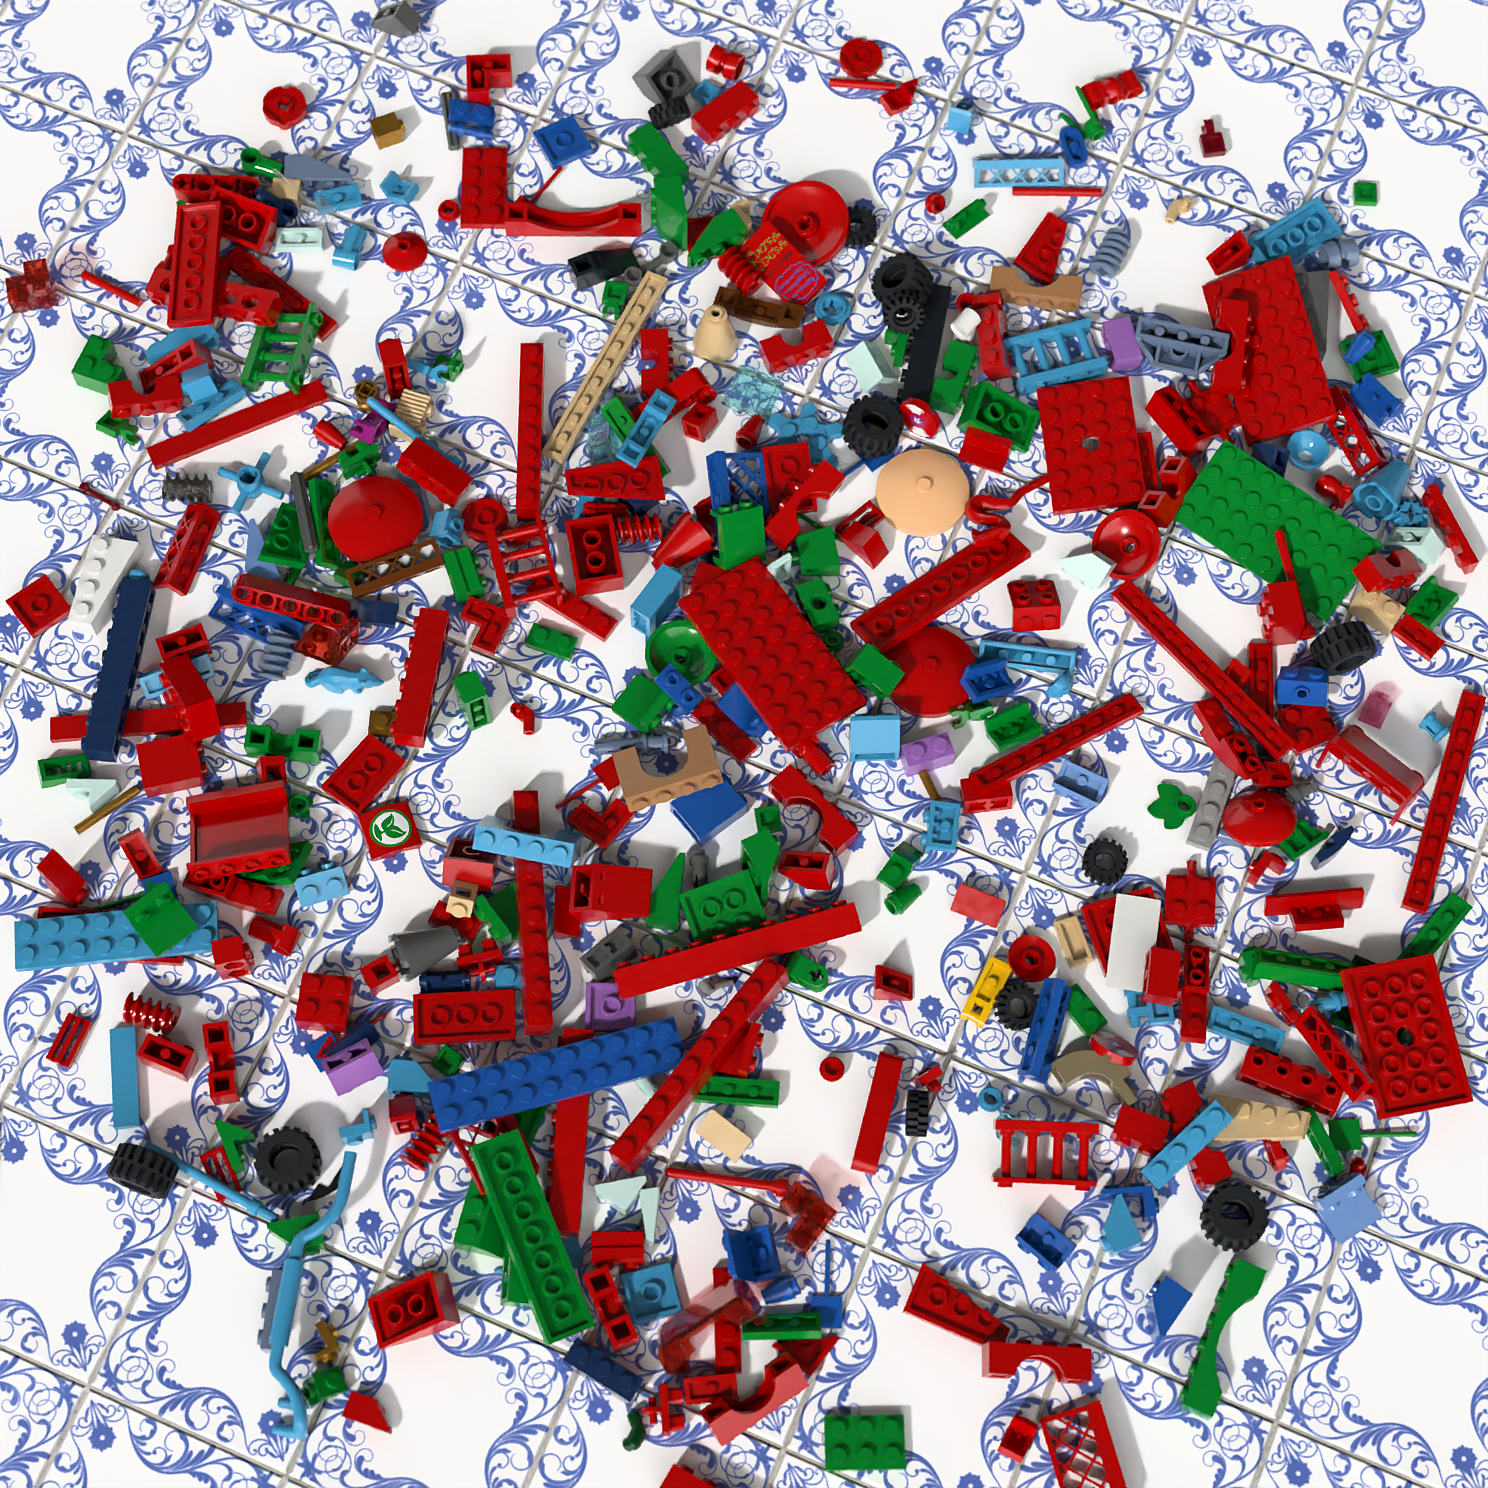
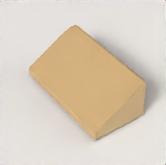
(724, 1135)

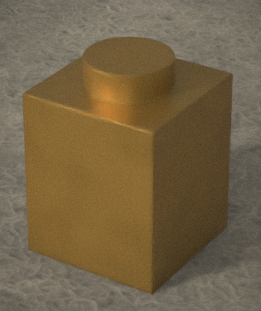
(387, 130)

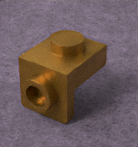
(329, 1335)

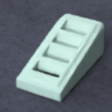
(781, 568)
(650, 1206)

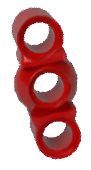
(1112, 89)

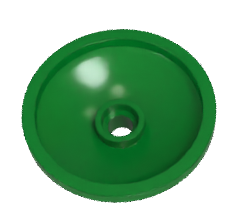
(677, 641)

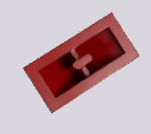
(1230, 255)
(865, 543)
(892, 985)

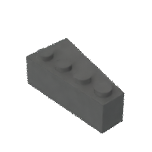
(1315, 294)

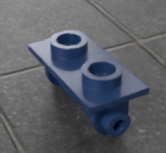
(445, 981)

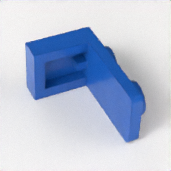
(679, 690)
(1148, 1204)

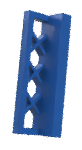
(265, 618)
(1045, 1030)

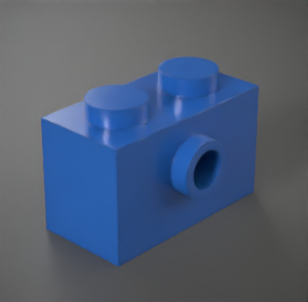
(1303, 686)

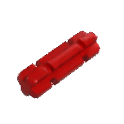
(604, 508)

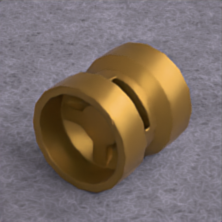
(364, 390)

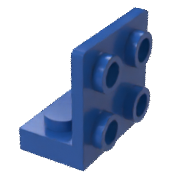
(741, 712)

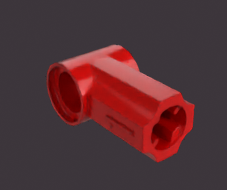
(980, 300)
(814, 756)
(280, 937)

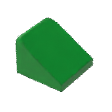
(340, 577)

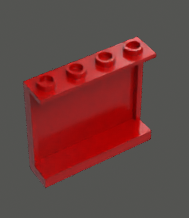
(239, 830)

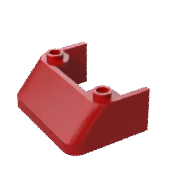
(1375, 766)

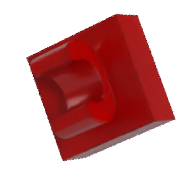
(927, 1078)

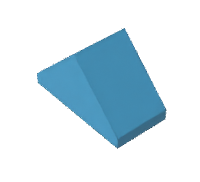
(961, 116)

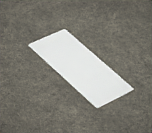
(1131, 938)

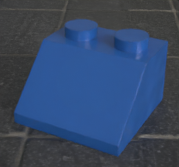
(1164, 1306)

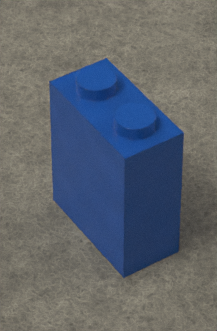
(709, 810)

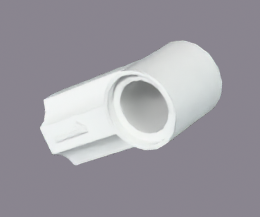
(965, 326)

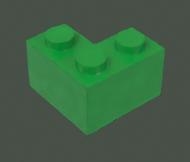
(96, 366)
(873, 671)

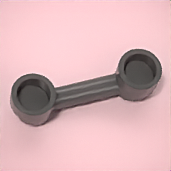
(666, 255)

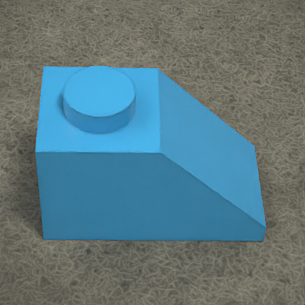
(407, 1077)
(1119, 1230)

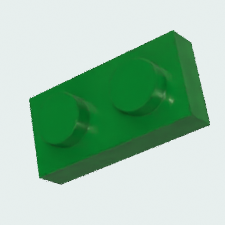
(551, 642)
(1084, 1012)

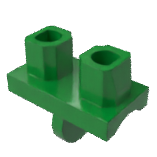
(361, 463)

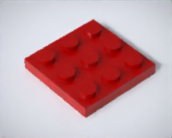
(1099, 924)

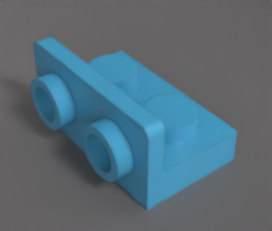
(942, 827)

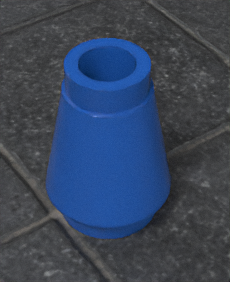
(1359, 347)
(781, 1290)

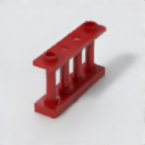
(506, 580)
(1058, 1131)

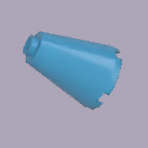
(1382, 491)

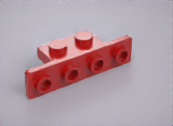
(1314, 909)

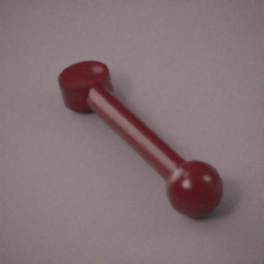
(84, 487)

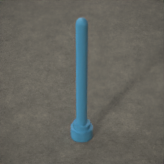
(407, 429)

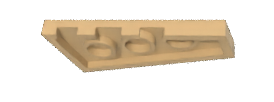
(1260, 1121)

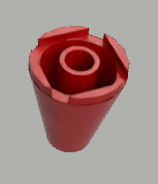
(683, 543)

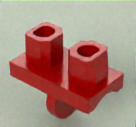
(482, 962)
(668, 1397)

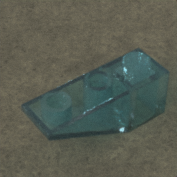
(601, 441)

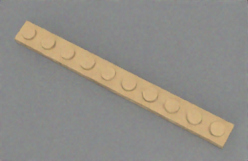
(605, 367)

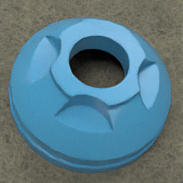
(1311, 442)

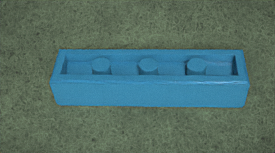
(1028, 656)

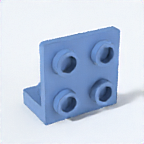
(1347, 1207)

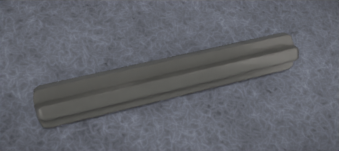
(304, 512)

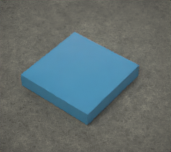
(651, 1293)

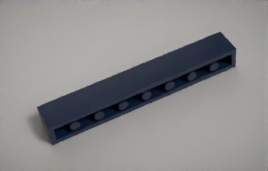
(119, 670)

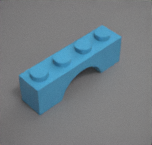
(1187, 1145)

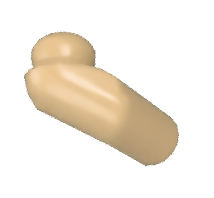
(1178, 207)

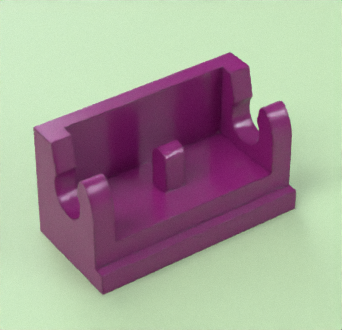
(373, 425)

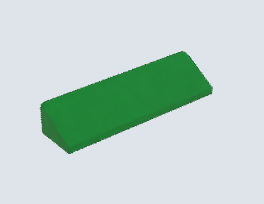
(1298, 968)

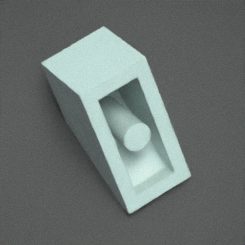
(1420, 542)

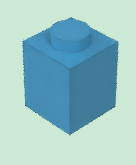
(199, 382)

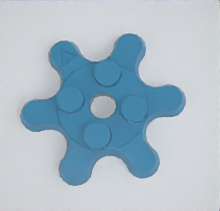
(807, 426)

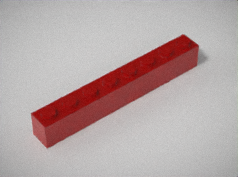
(530, 431)
(569, 1151)

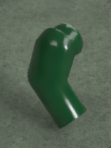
(637, 1433)

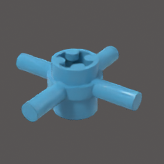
(246, 485)

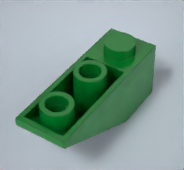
(721, 234)

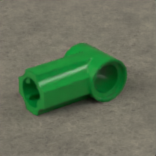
(262, 164)

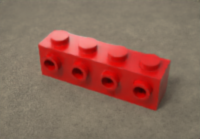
(1290, 1081)

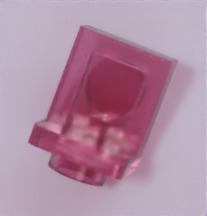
(1375, 709)

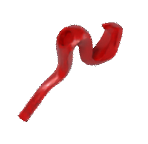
(1001, 528)

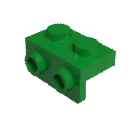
(1431, 603)
(1011, 727)

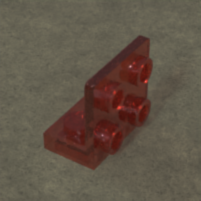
(327, 644)

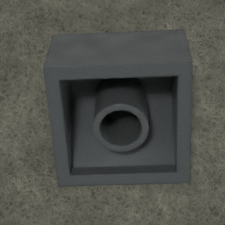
(664, 77)

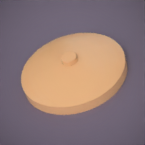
(922, 492)

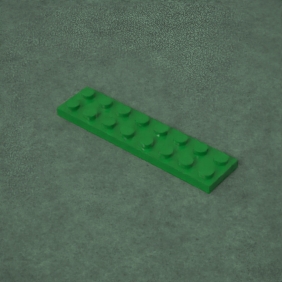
(531, 1237)

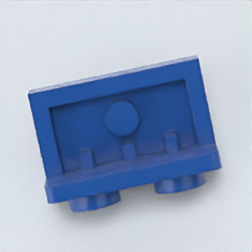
(987, 680)
(1045, 1242)

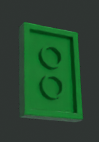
(864, 1443)

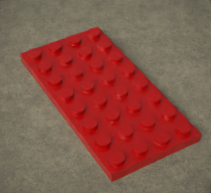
(1283, 369)
(772, 653)

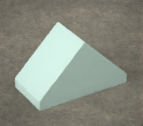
(621, 1193)

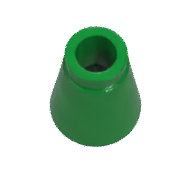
(901, 899)

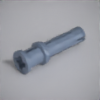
(643, 744)

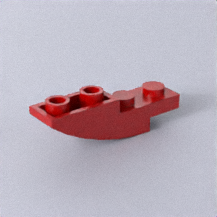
(1226, 744)
(238, 893)
(1193, 998)

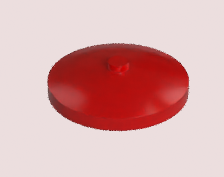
(811, 219)
(375, 518)
(932, 670)

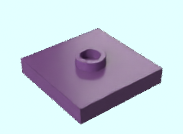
(605, 1011)

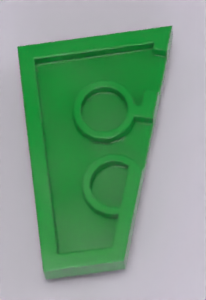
(284, 540)

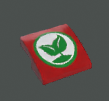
(389, 830)

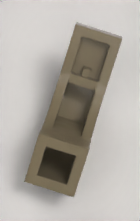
(1090, 1065)

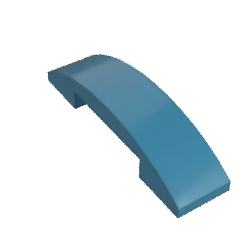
(646, 428)

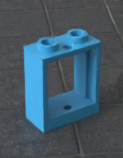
(656, 600)

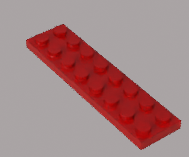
(937, 592)

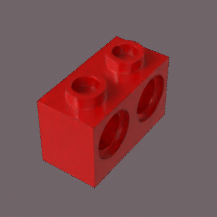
(232, 957)

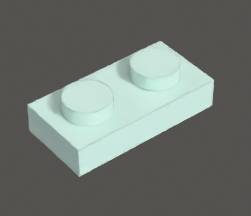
(299, 240)

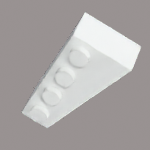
(102, 573)

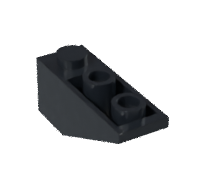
(598, 266)

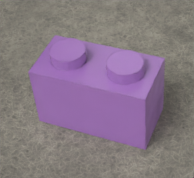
(1120, 344)
(927, 754)
(352, 1067)

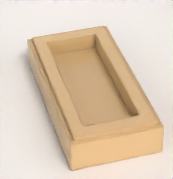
(1073, 941)

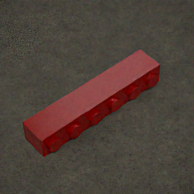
(421, 677)

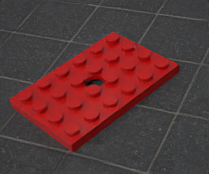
(1096, 478)
(1408, 996)

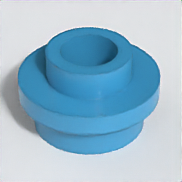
(993, 1092)

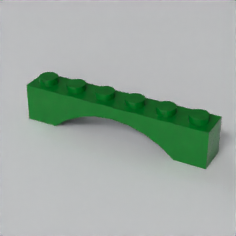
(1203, 1389)

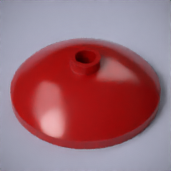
(1120, 531)
(1259, 818)

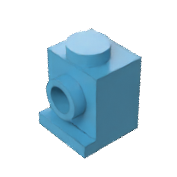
(447, 528)

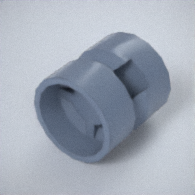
(1339, 254)

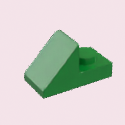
(900, 866)
(232, 1138)

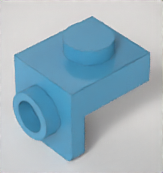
(399, 190)
(357, 1133)

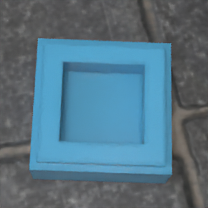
(705, 92)

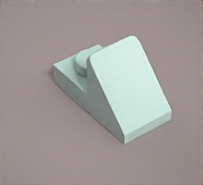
(99, 790)

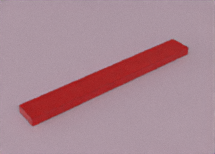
(237, 425)
(145, 722)
(1055, 744)

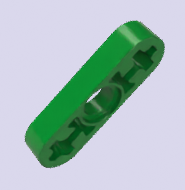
(1322, 1144)

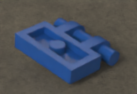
(473, 115)

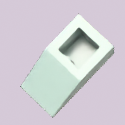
(1090, 567)

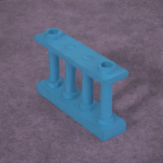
(1070, 373)

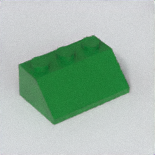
(669, 210)
(761, 857)
(478, 1227)

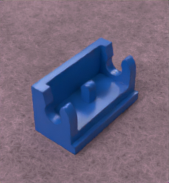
(1374, 400)

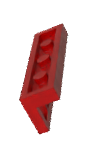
(1360, 429)
(188, 549)
(1335, 1054)

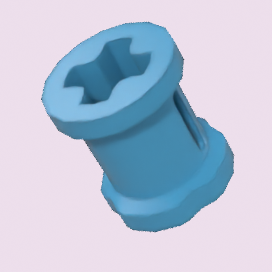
(1434, 727)

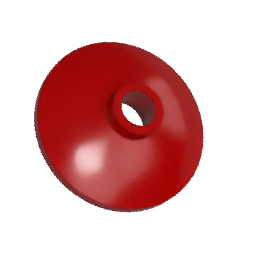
(404, 259)
(1035, 950)

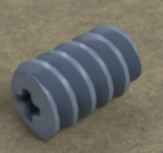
(1110, 253)
(276, 656)

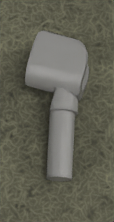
(706, 988)

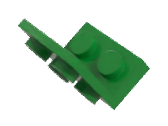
(160, 920)

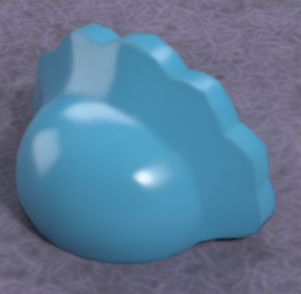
(1061, 685)

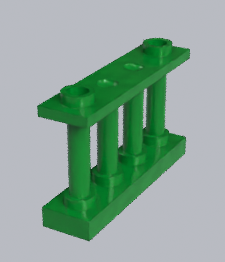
(261, 344)

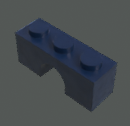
(603, 1370)

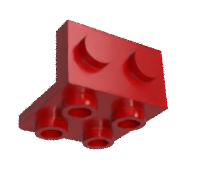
(1034, 605)
(742, 1058)

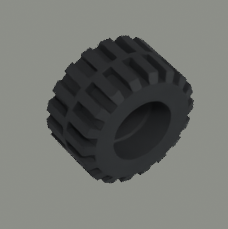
(902, 273)
(868, 441)
(1343, 647)
(282, 1141)
(142, 1170)
(1248, 1202)

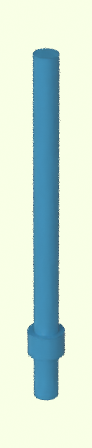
(253, 1205)

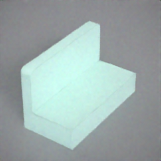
(869, 366)

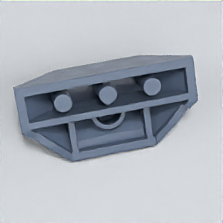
(1180, 346)

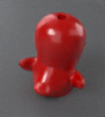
(1332, 489)

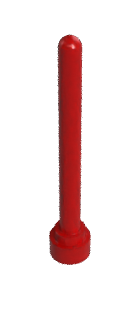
(1308, 631)
(776, 1186)

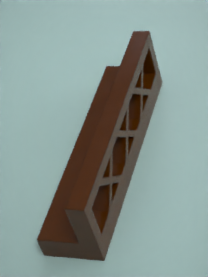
(398, 577)

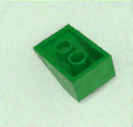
(1000, 415)

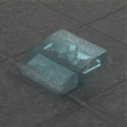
(752, 392)

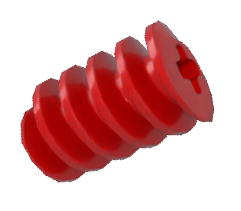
(740, 271)
(638, 529)
(149, 1015)
(424, 1145)

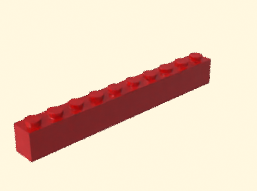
(531, 922)
(736, 950)
(698, 1065)

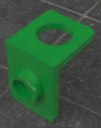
(455, 365)

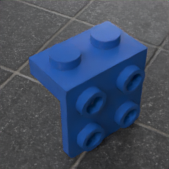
(752, 1254)

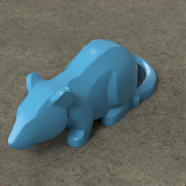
(340, 679)

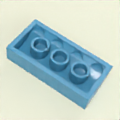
(1295, 234)

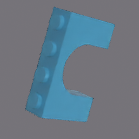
(496, 836)

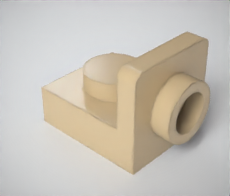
(743, 210)

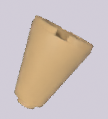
(715, 335)

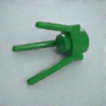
(1093, 126)

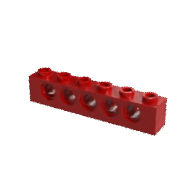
(232, 299)

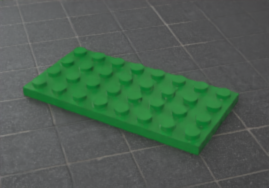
(1241, 505)

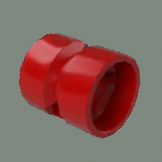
(725, 62)

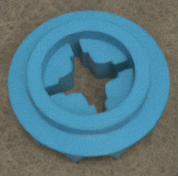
(839, 303)
(1420, 513)

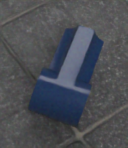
(286, 209)

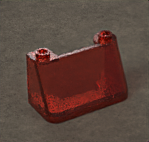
(730, 1299)

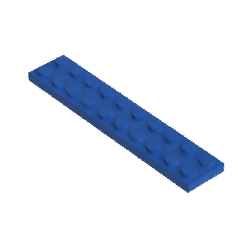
(556, 1075)

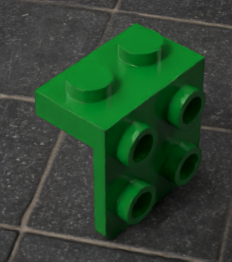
(643, 704)
(499, 914)

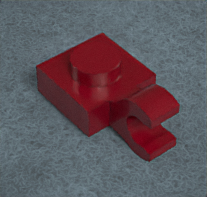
(1210, 141)

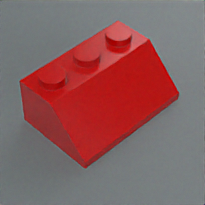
(246, 221)

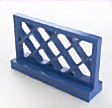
(719, 482)

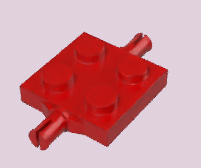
(1214, 411)
(1190, 901)

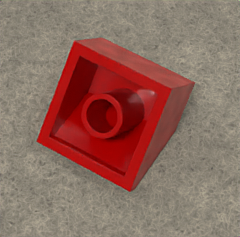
(469, 865)

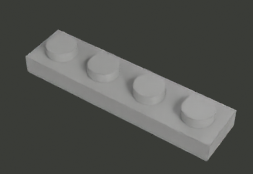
(1211, 806)

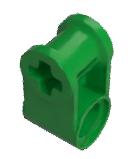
(802, 970)

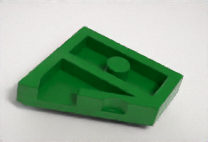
(1302, 840)

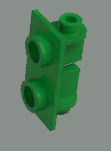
(966, 218)

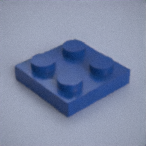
(562, 142)

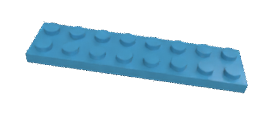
(102, 939)

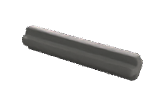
(452, 139)

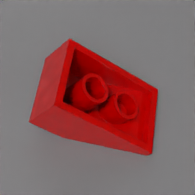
(414, 1309)

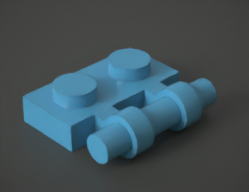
(1155, 1013)

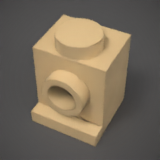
(461, 905)

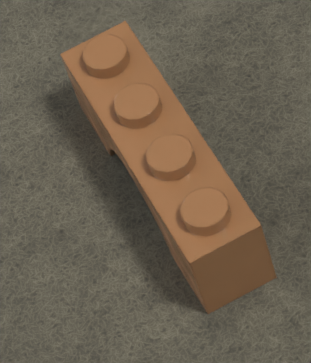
(1060, 295)

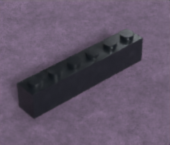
(925, 347)

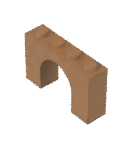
(697, 774)

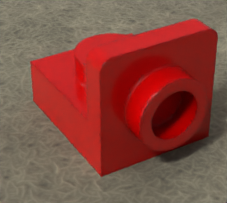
(1277, 776)

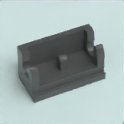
(606, 954)

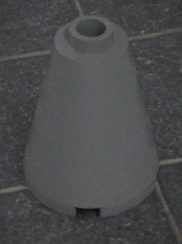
(423, 948)

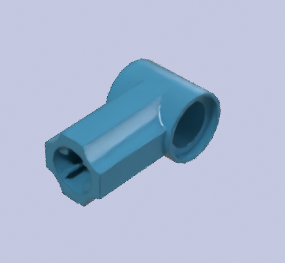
(348, 253)

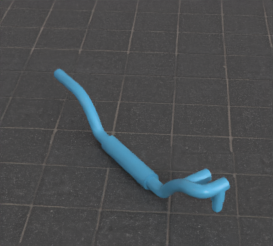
(287, 1302)

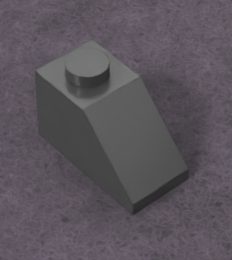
(397, 19)

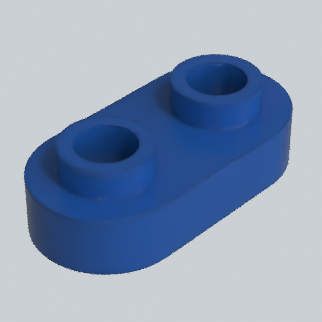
(1075, 149)

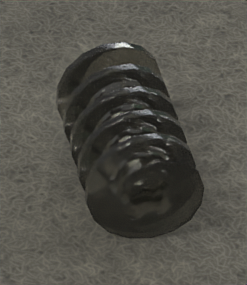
(187, 488)

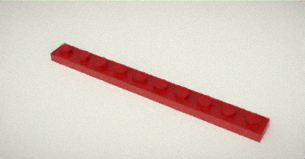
(1203, 670)
(1443, 803)

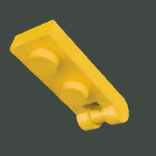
(983, 995)

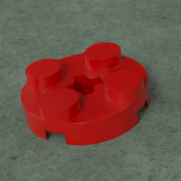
(284, 118)

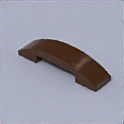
(758, 311)

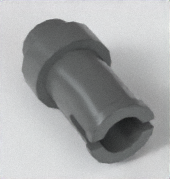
(1299, 791)
(699, 863)

